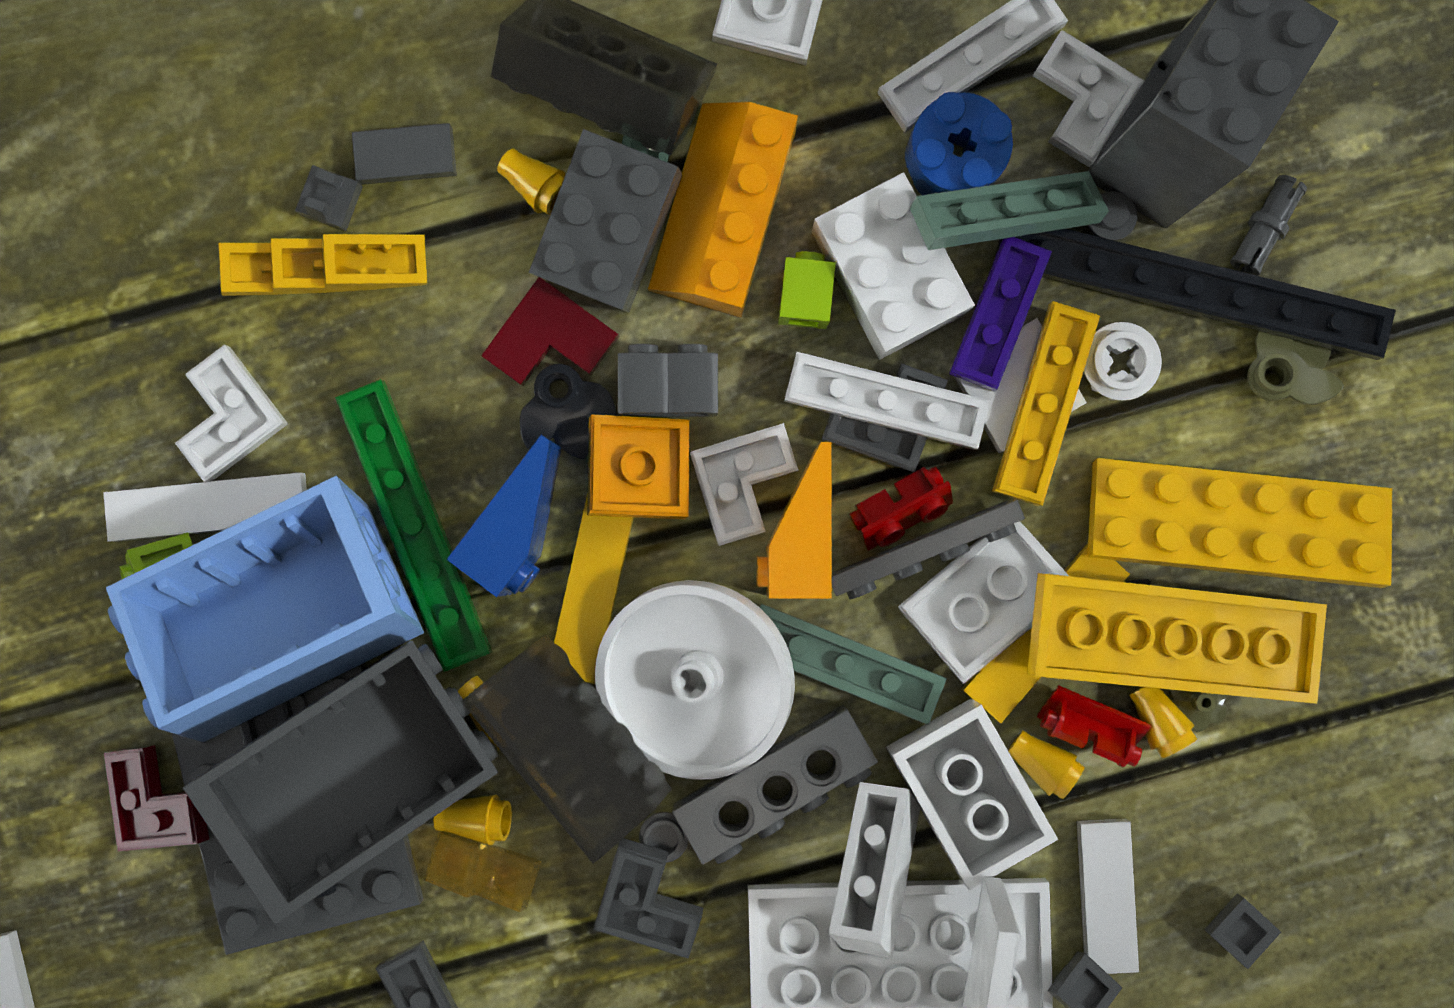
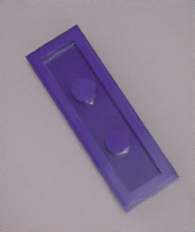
(1000, 313)

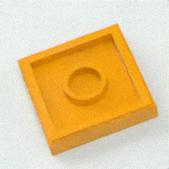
(638, 467)

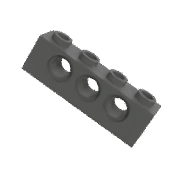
(720, 840)

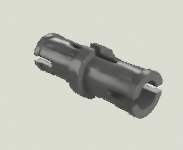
(1268, 225)

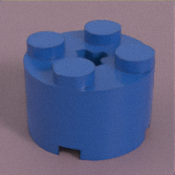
(962, 121)

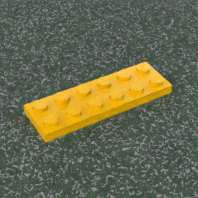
(1241, 523)
(1176, 639)

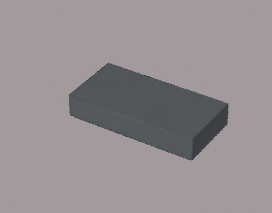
(404, 153)

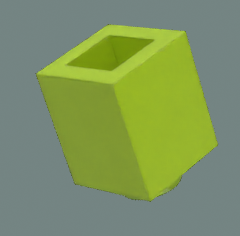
(807, 290)

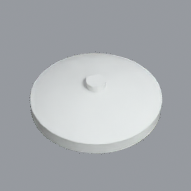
(696, 678)

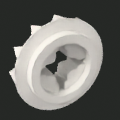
(1143, 361)

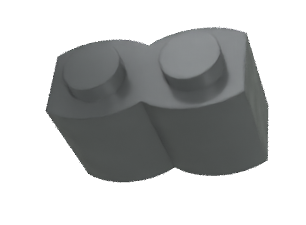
(668, 382)

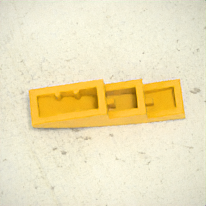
(323, 264)

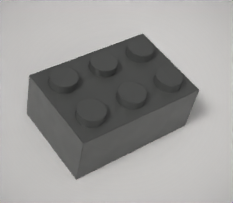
(606, 220)

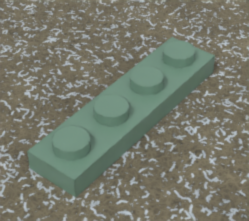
(1008, 210)
(859, 668)

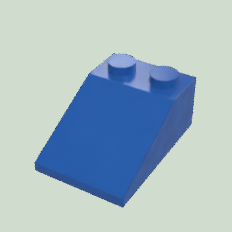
(512, 528)

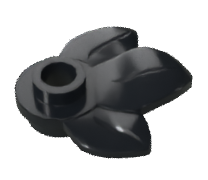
(565, 417)

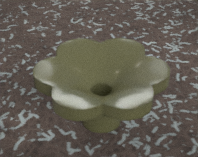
(1200, 715)

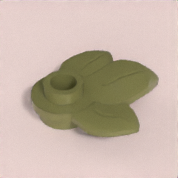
(1298, 369)

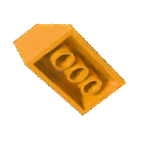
(723, 205)

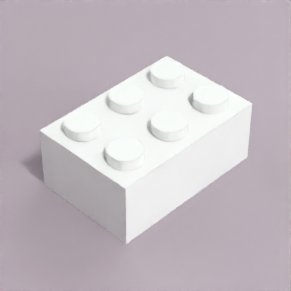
(886, 269)
(971, 793)

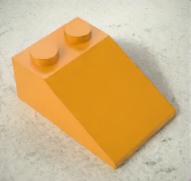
(801, 545)

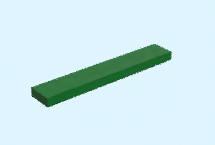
(413, 525)

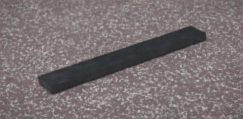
(1216, 292)

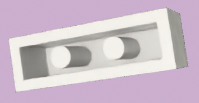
(875, 870)

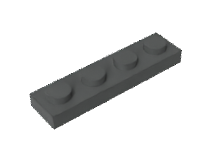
(946, 541)

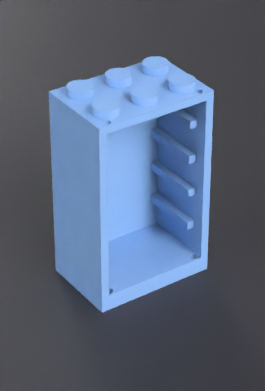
(261, 612)

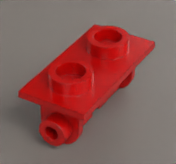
(922, 499)
(1083, 719)

